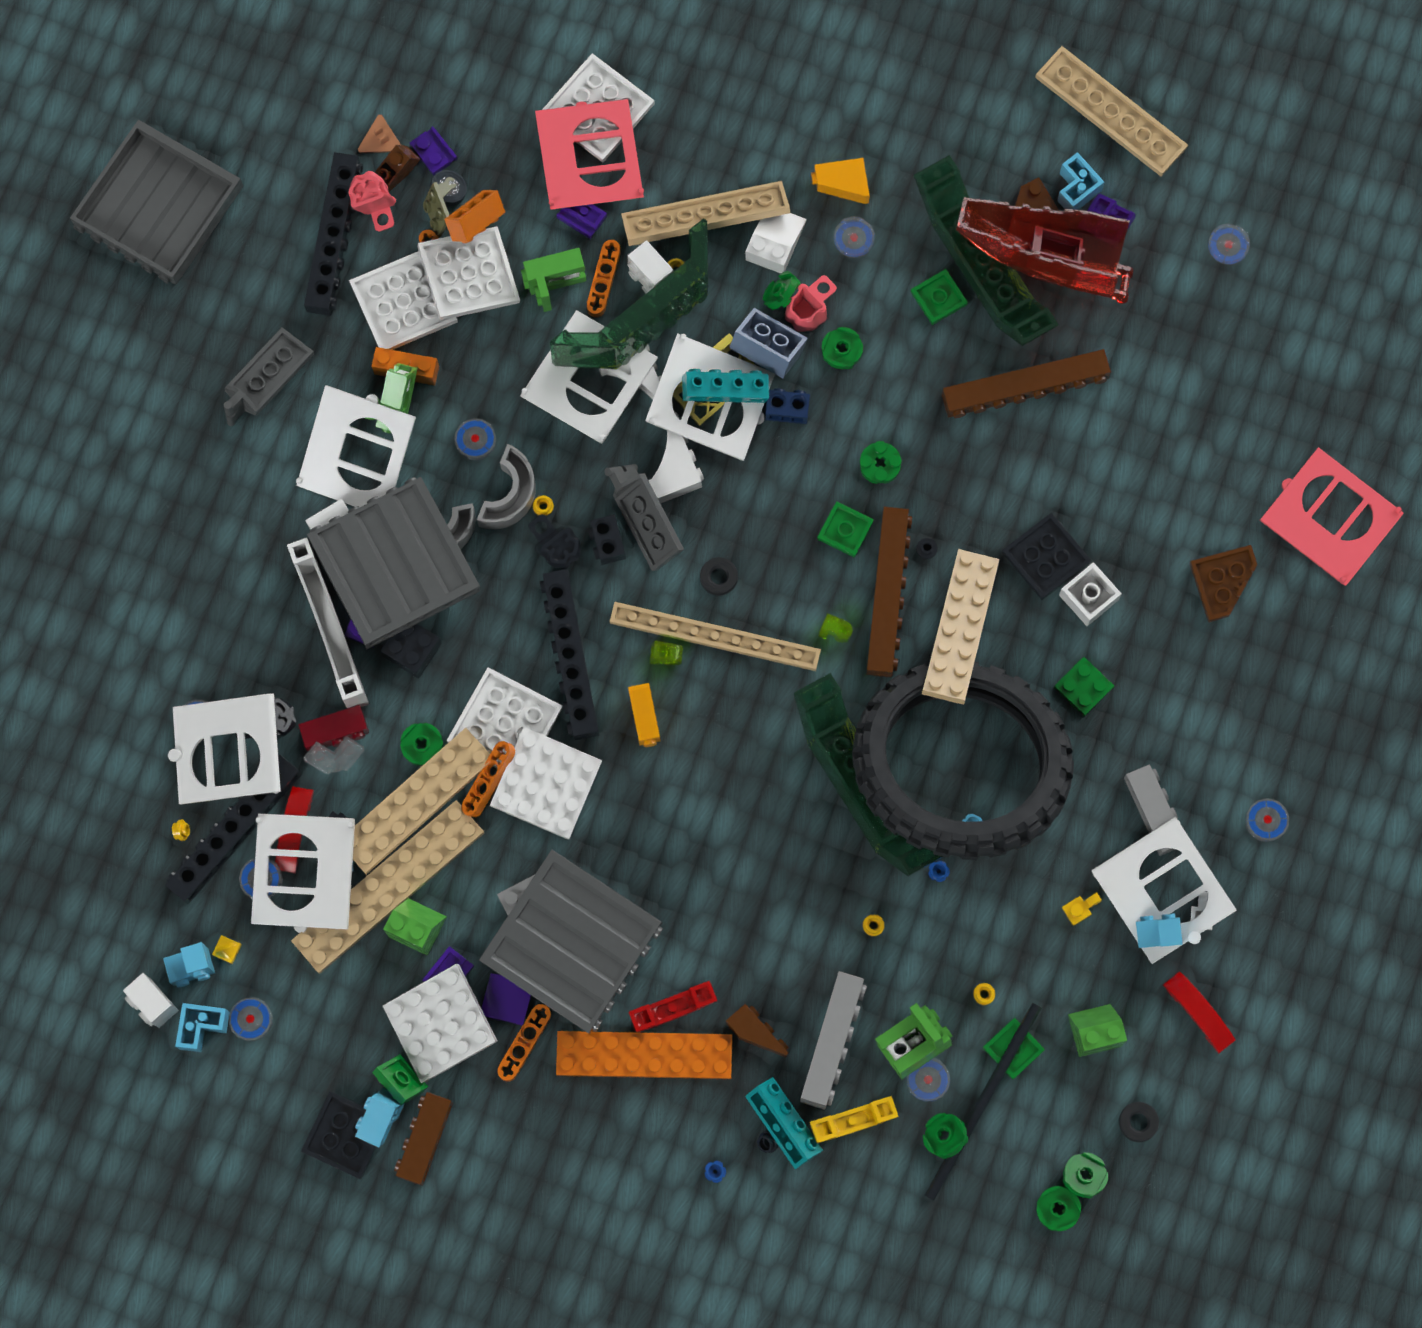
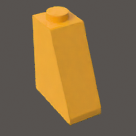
(842, 179)
(644, 715)

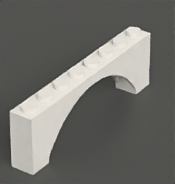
(677, 470)
(328, 623)

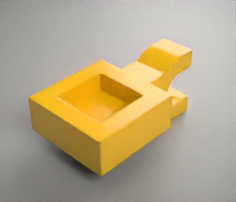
(1078, 910)

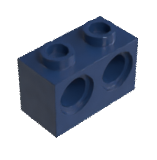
(787, 412)

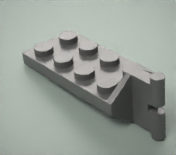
(265, 375)
(644, 515)

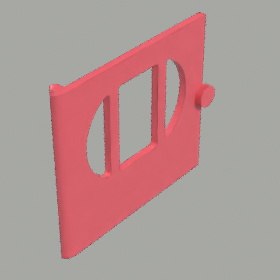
(558, 155)
(1328, 551)

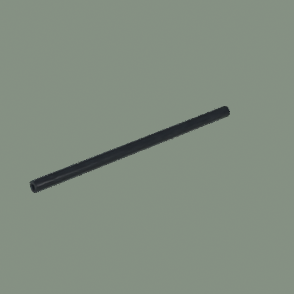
(986, 1096)

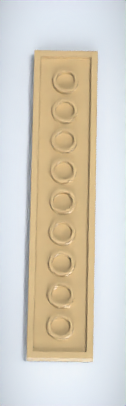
(392, 884)

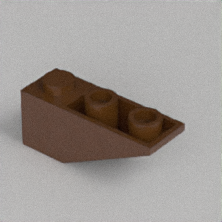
(397, 165)
(751, 1030)

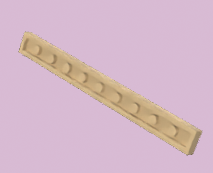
(715, 636)

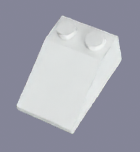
(775, 241)

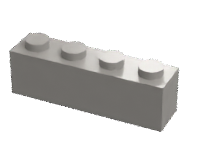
(1150, 799)

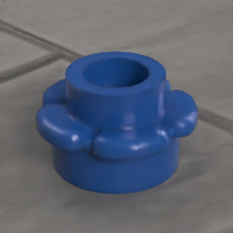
(939, 877)
(721, 1171)

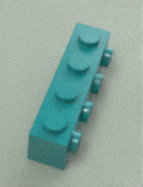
(725, 387)
(784, 1123)

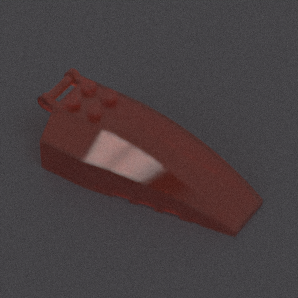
(1007, 231)

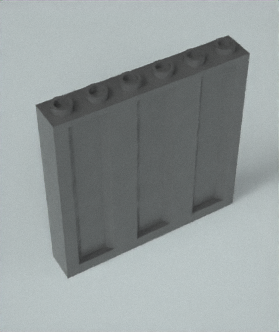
(156, 202)
(393, 562)
(572, 942)

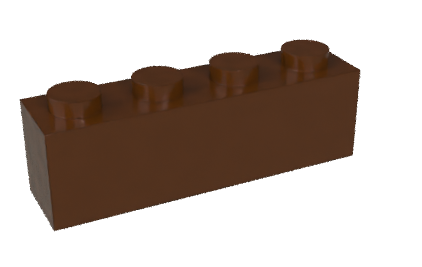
(424, 1138)

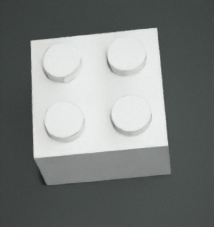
(647, 266)
(1090, 594)
(150, 1000)

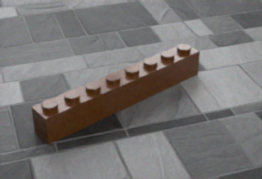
(1026, 383)
(887, 592)

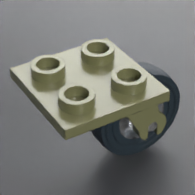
(445, 191)

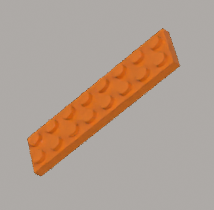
(644, 1055)

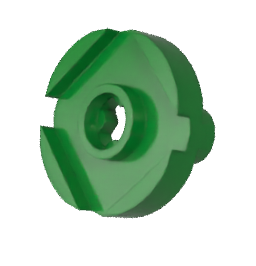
(780, 293)
(836, 338)
(880, 474)
(420, 732)
(955, 1141)
(1073, 1179)
(1052, 1220)

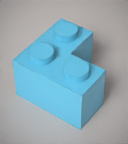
(1082, 181)
(1159, 931)
(190, 964)
(197, 1020)
(380, 1114)

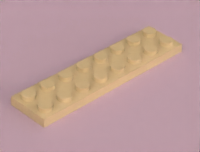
(1111, 111)
(718, 210)
(960, 627)
(417, 799)

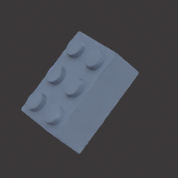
(768, 343)

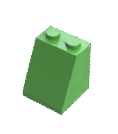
(414, 925)
(1097, 1030)

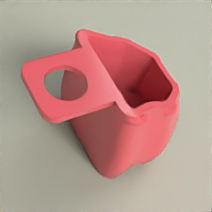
(371, 196)
(808, 306)

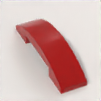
(298, 805)
(673, 1007)
(1200, 1011)

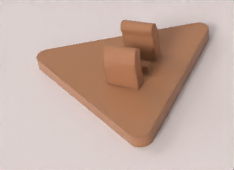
(379, 138)

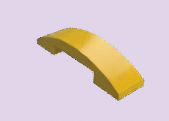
(854, 1120)

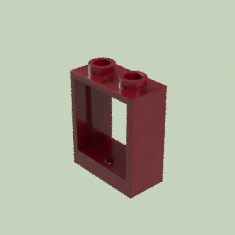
(1058, 243)

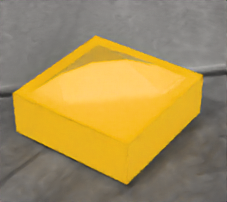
(226, 949)

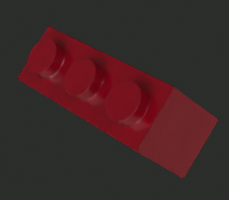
(334, 728)

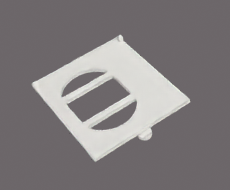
(688, 355)
(550, 382)
(327, 439)
(238, 715)
(334, 871)
(1126, 891)

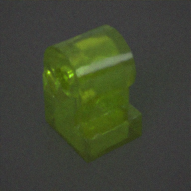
(836, 627)
(666, 653)

